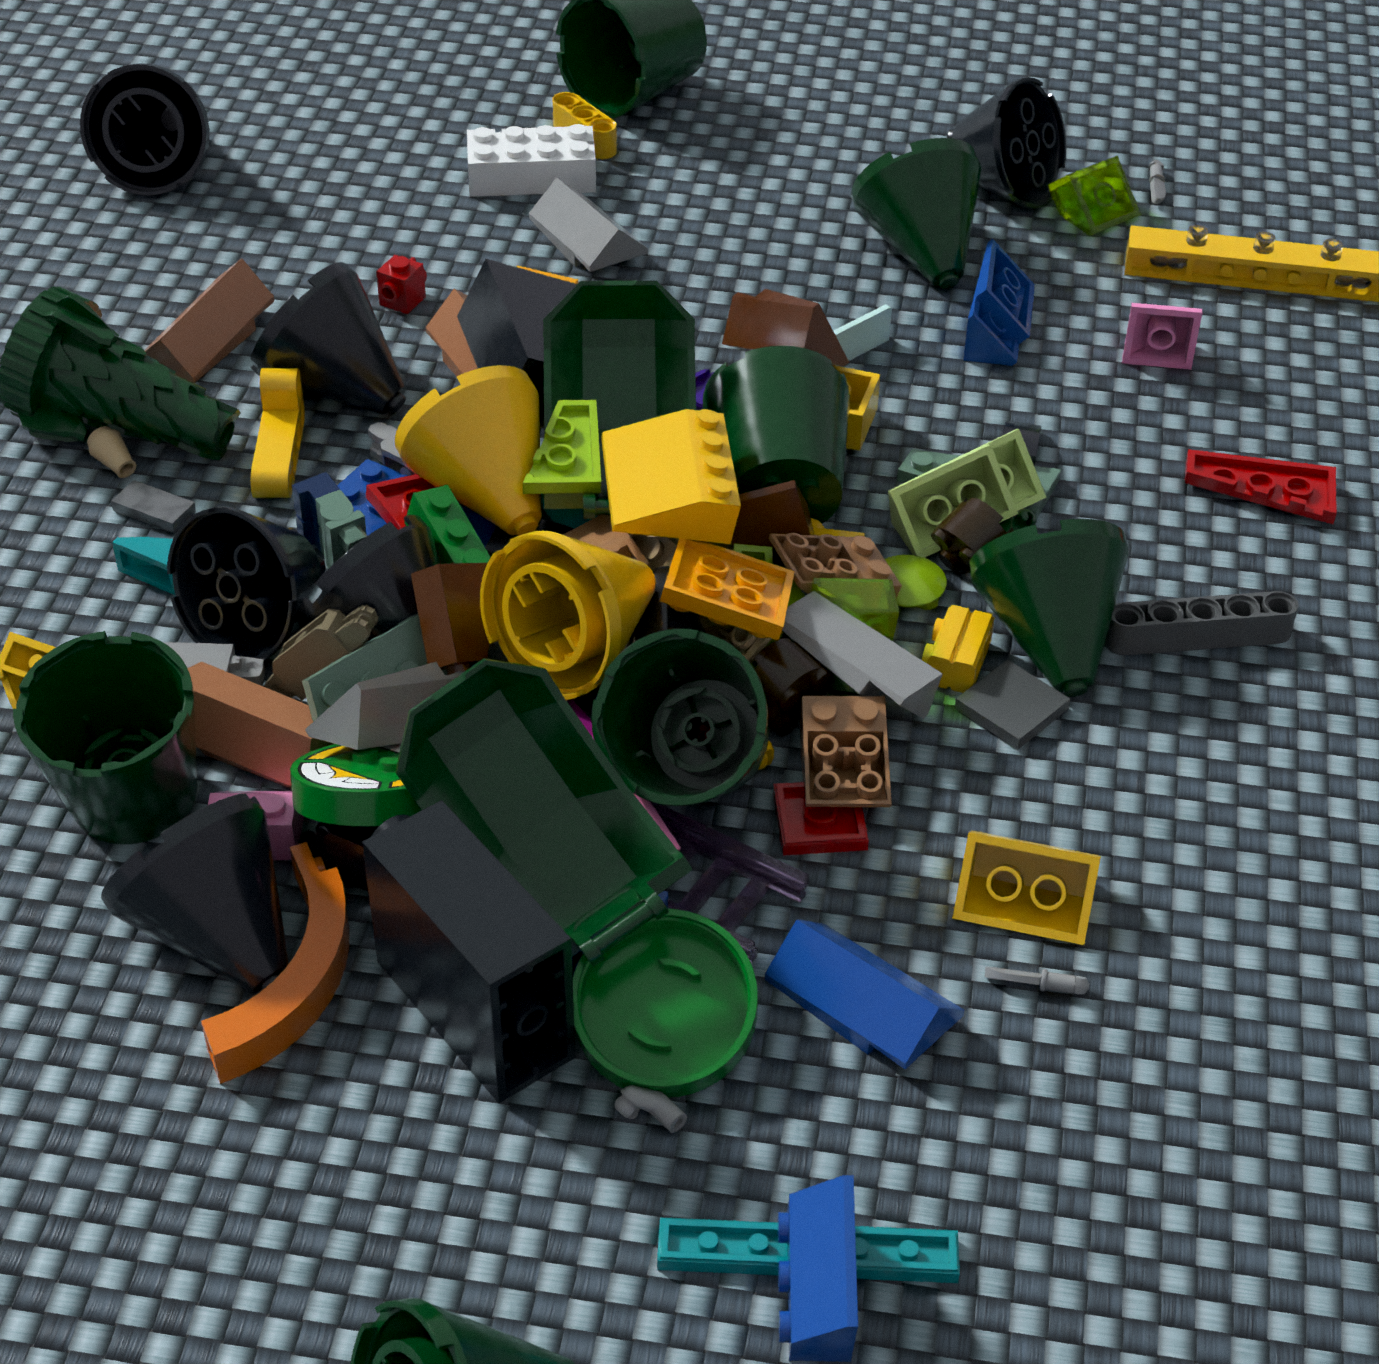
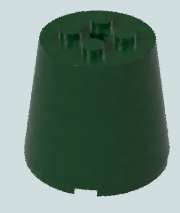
(628, 49)
(785, 422)
(653, 709)
(113, 733)

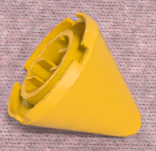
(479, 444)
(563, 606)

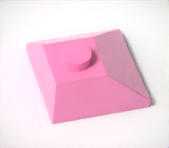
(1161, 336)

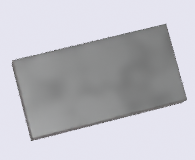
(153, 506)

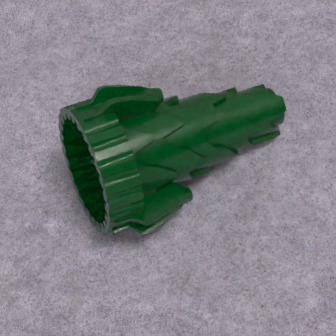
(75, 371)

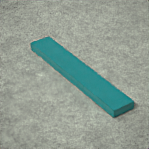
(755, 1249)

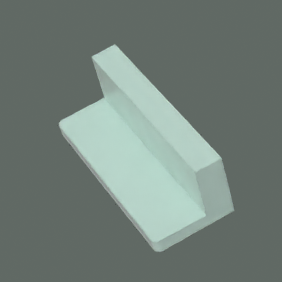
(865, 332)

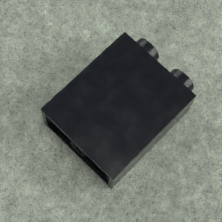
(506, 318)
(471, 949)

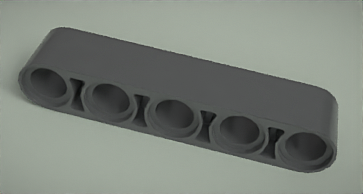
(1201, 623)

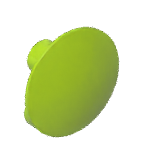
(920, 579)

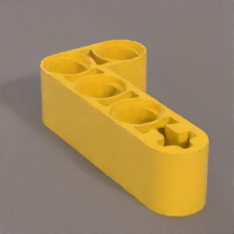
(278, 434)

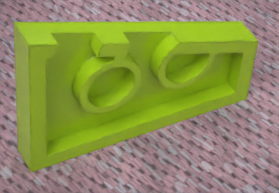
(568, 453)

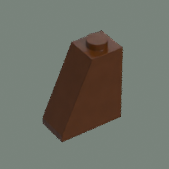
(451, 614)

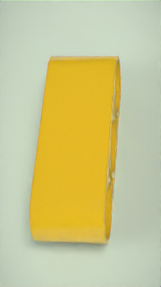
(572, 109)

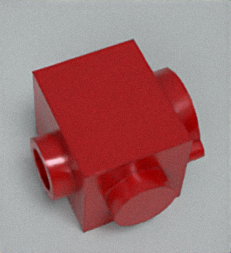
(401, 283)

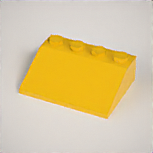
(672, 477)

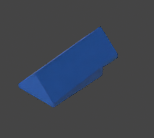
(999, 310)
(860, 993)

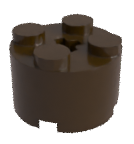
(965, 532)
(786, 676)

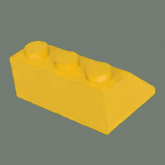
(1026, 887)

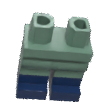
(327, 517)

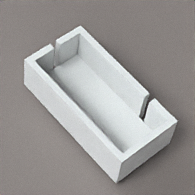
(530, 159)

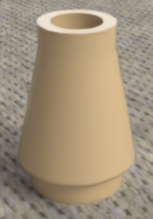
(109, 449)

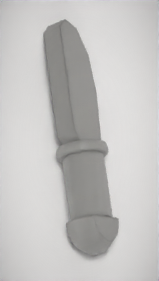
(1157, 181)
(1046, 980)

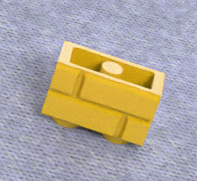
(959, 646)

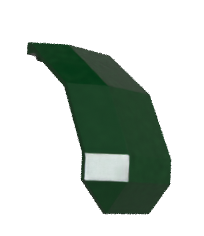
(624, 349)
(541, 800)

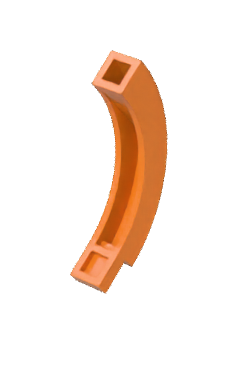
(299, 995)

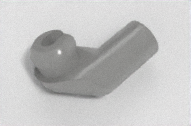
(652, 1101)

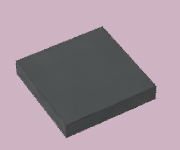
(1012, 704)

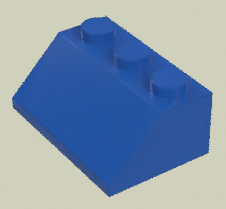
(819, 1272)

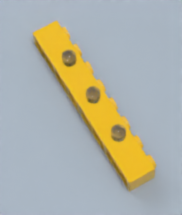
(1253, 262)

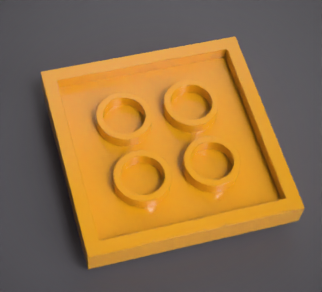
(728, 588)

